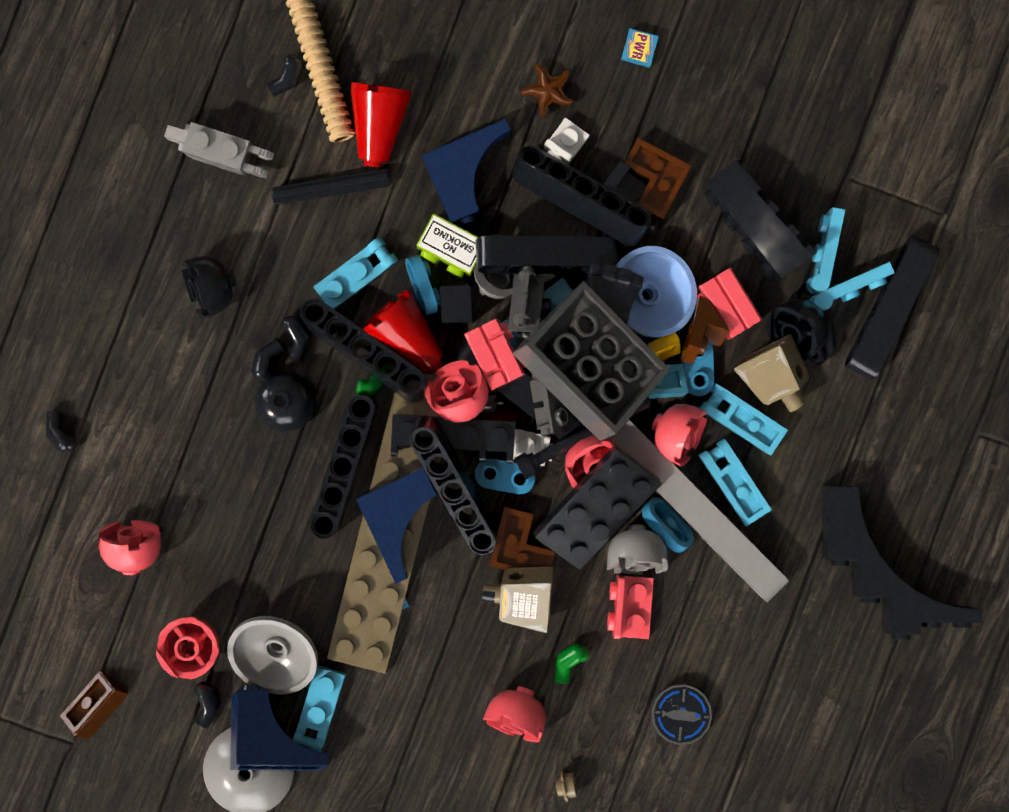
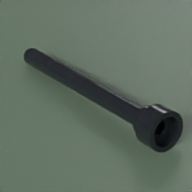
(530, 462)

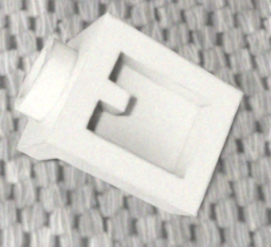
(566, 141)
(530, 442)

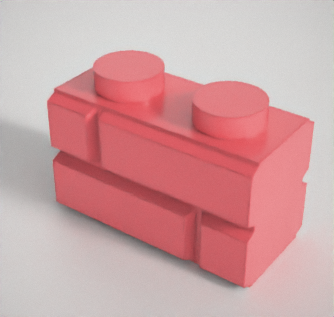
(730, 302)
(494, 353)

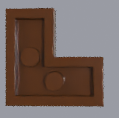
(664, 176)
(512, 545)

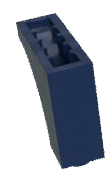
(455, 170)
(389, 514)
(260, 741)

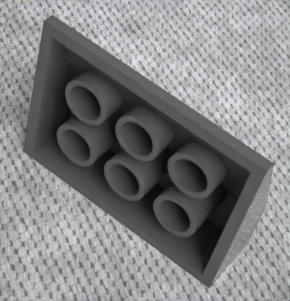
(592, 362)

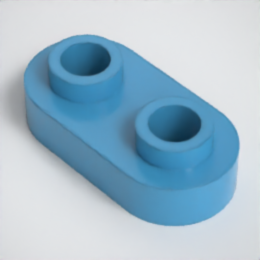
(418, 273)
(701, 366)
(504, 477)
(667, 525)

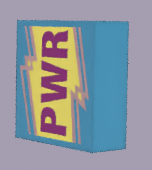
(639, 48)

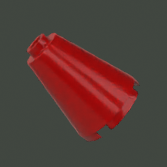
(377, 120)
(406, 332)

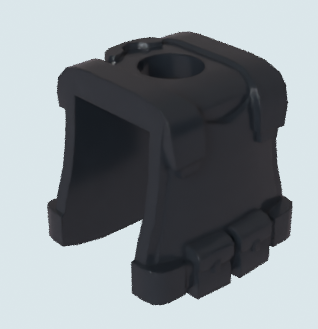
(615, 287)

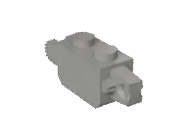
(218, 149)

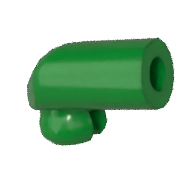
(371, 386)
(567, 659)

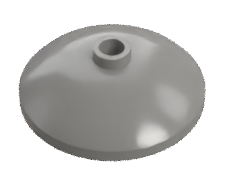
(272, 655)
(236, 793)

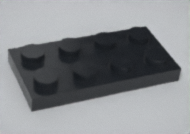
(597, 507)

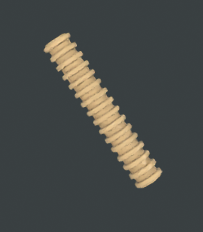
(321, 69)

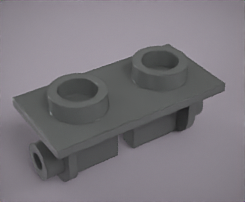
(526, 300)
(551, 417)

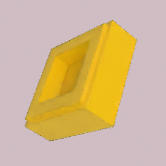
(666, 346)

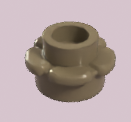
(566, 786)

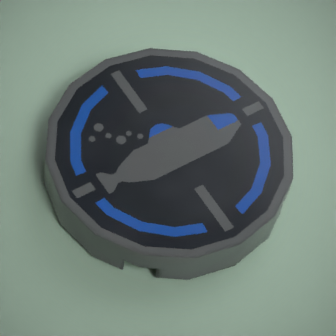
(681, 713)

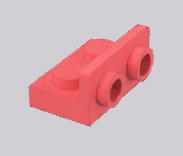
(631, 606)

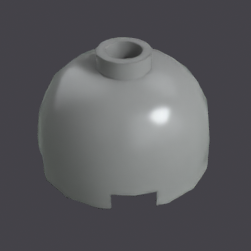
(637, 551)

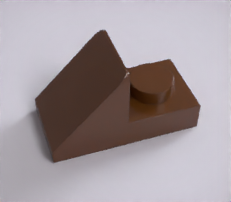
(703, 328)

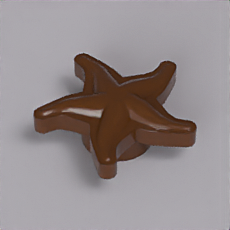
(548, 90)

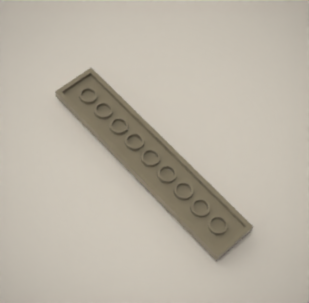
(371, 598)

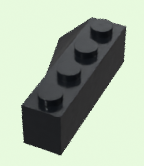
(756, 222)

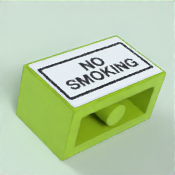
(449, 245)

